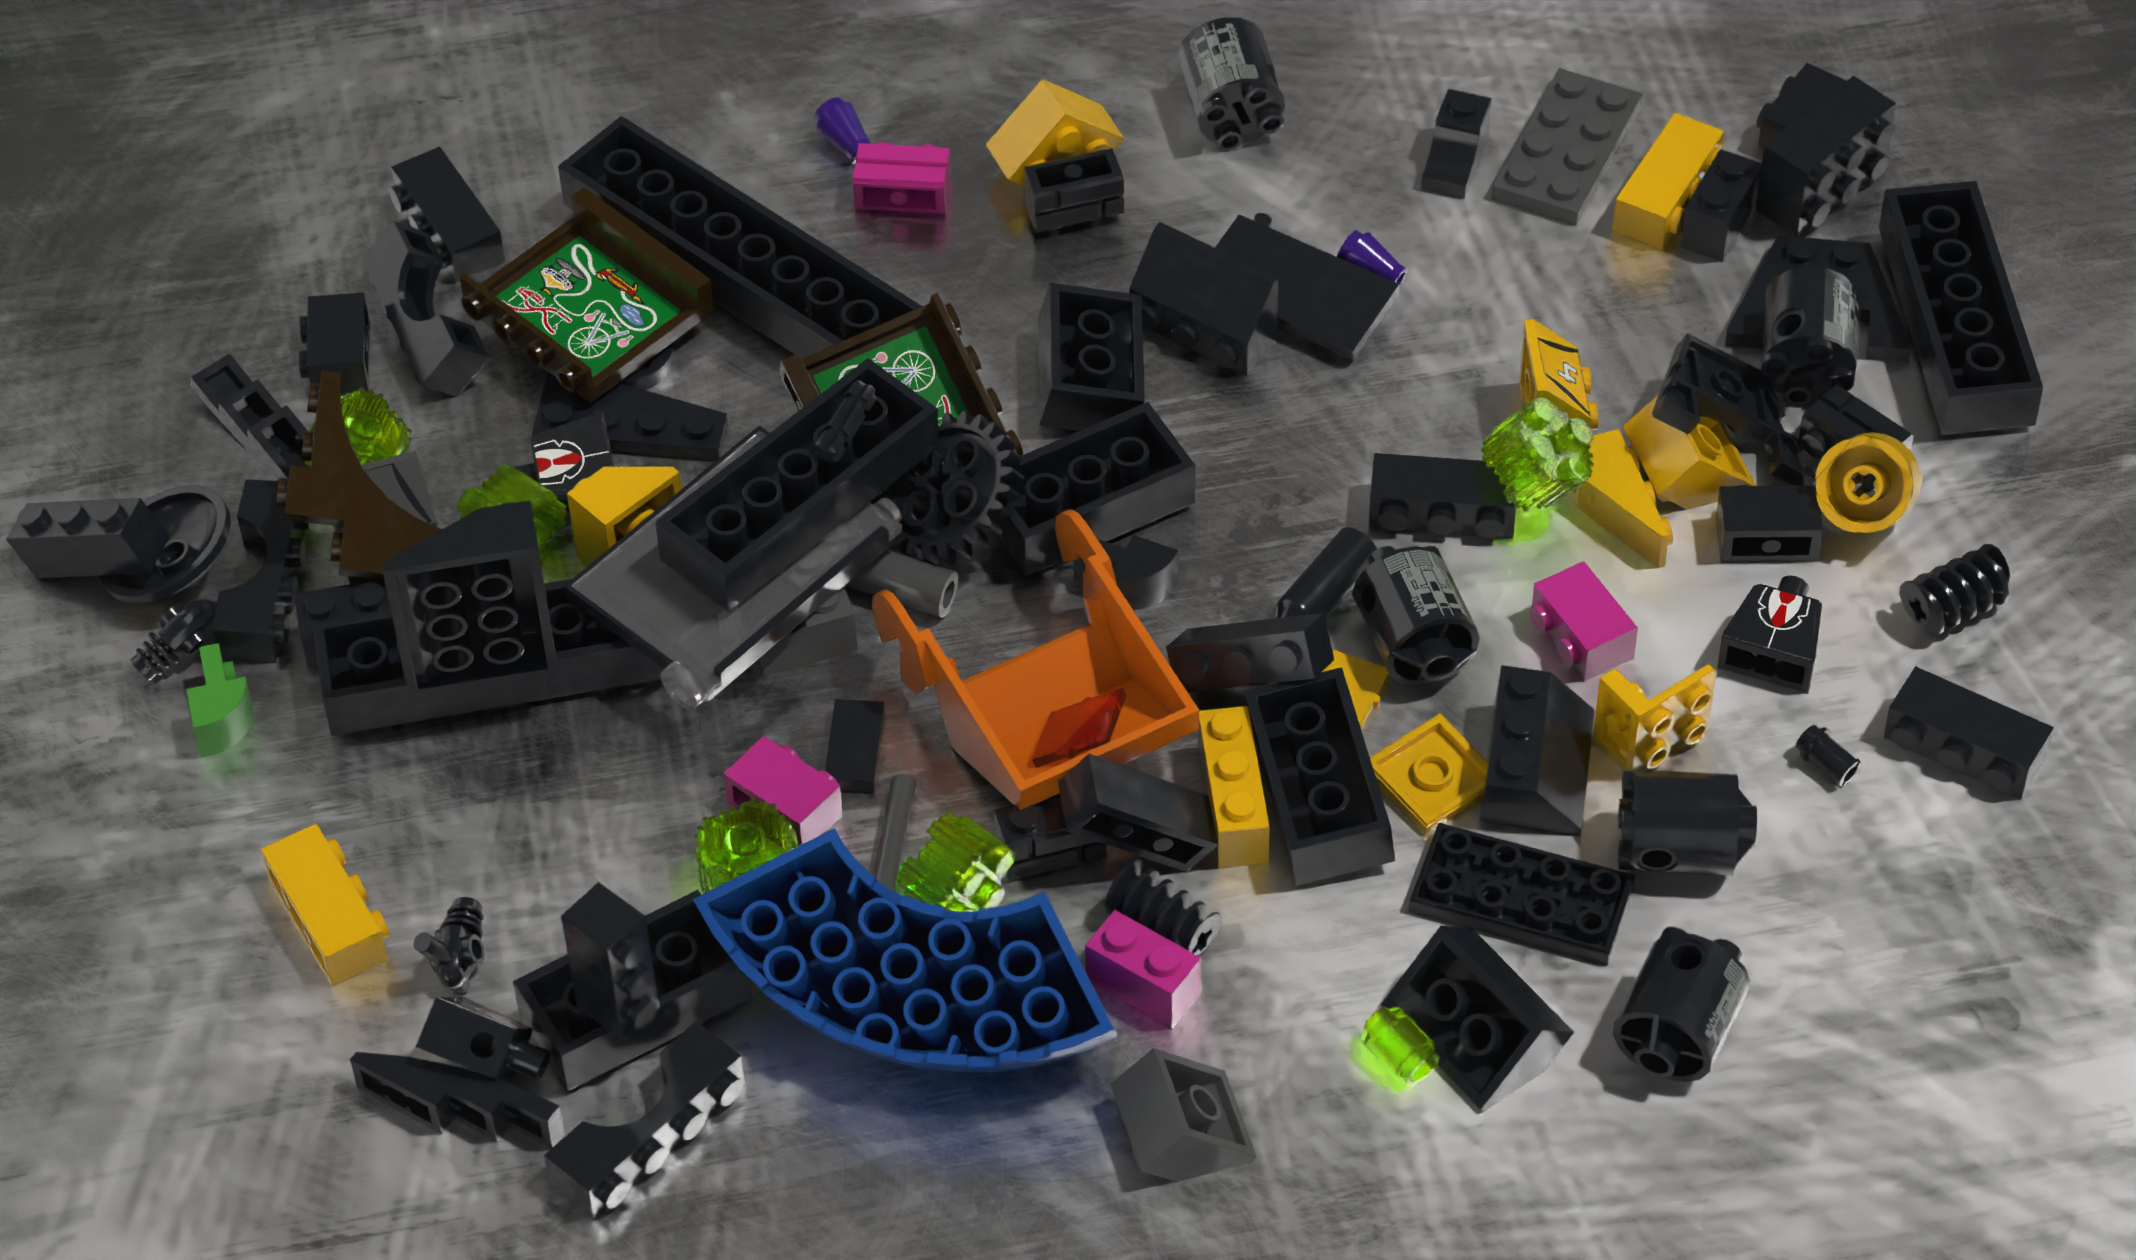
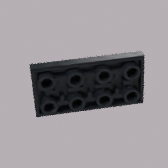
(1317, 292)
(1522, 893)

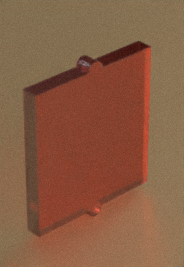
(1079, 727)

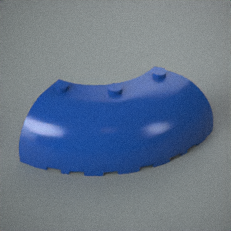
(906, 973)

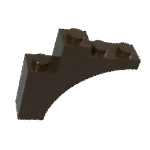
(343, 494)

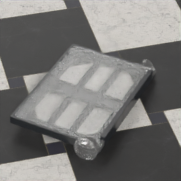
(692, 634)

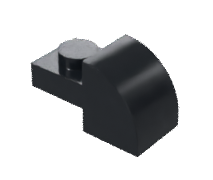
(1143, 571)

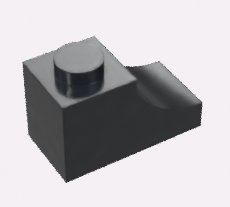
(1457, 143)

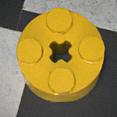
(1839, 483)

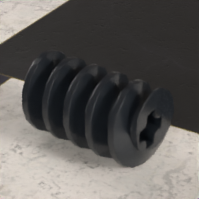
(1957, 589)
(1159, 911)

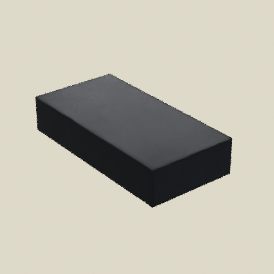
(855, 744)

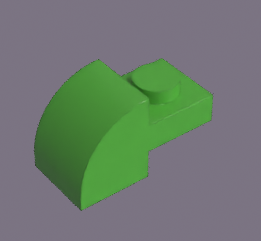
(222, 707)

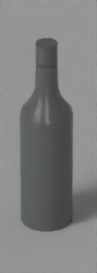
(912, 581)

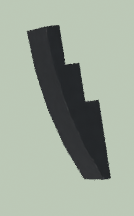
(252, 415)
(443, 1092)

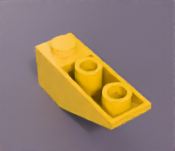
(1622, 500)

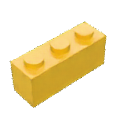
(1660, 188)
(1233, 786)
(326, 903)

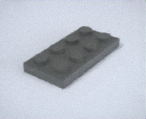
(1567, 146)

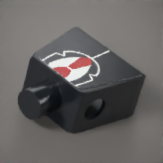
(569, 454)
(1774, 635)
(465, 1034)

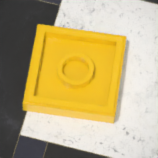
(1431, 773)

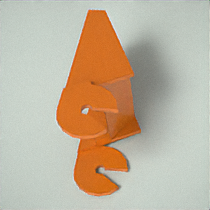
(1002, 711)

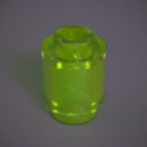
(1400, 1045)

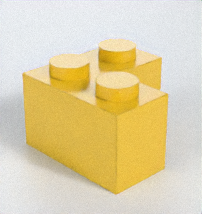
(1051, 127)

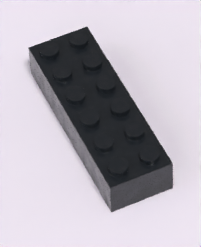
(1960, 308)
(784, 498)

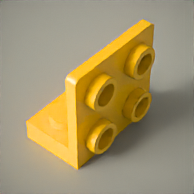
(1645, 731)

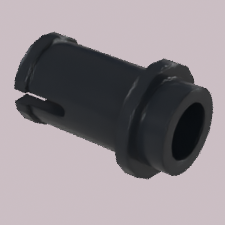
(1820, 748)

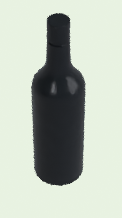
(1328, 576)

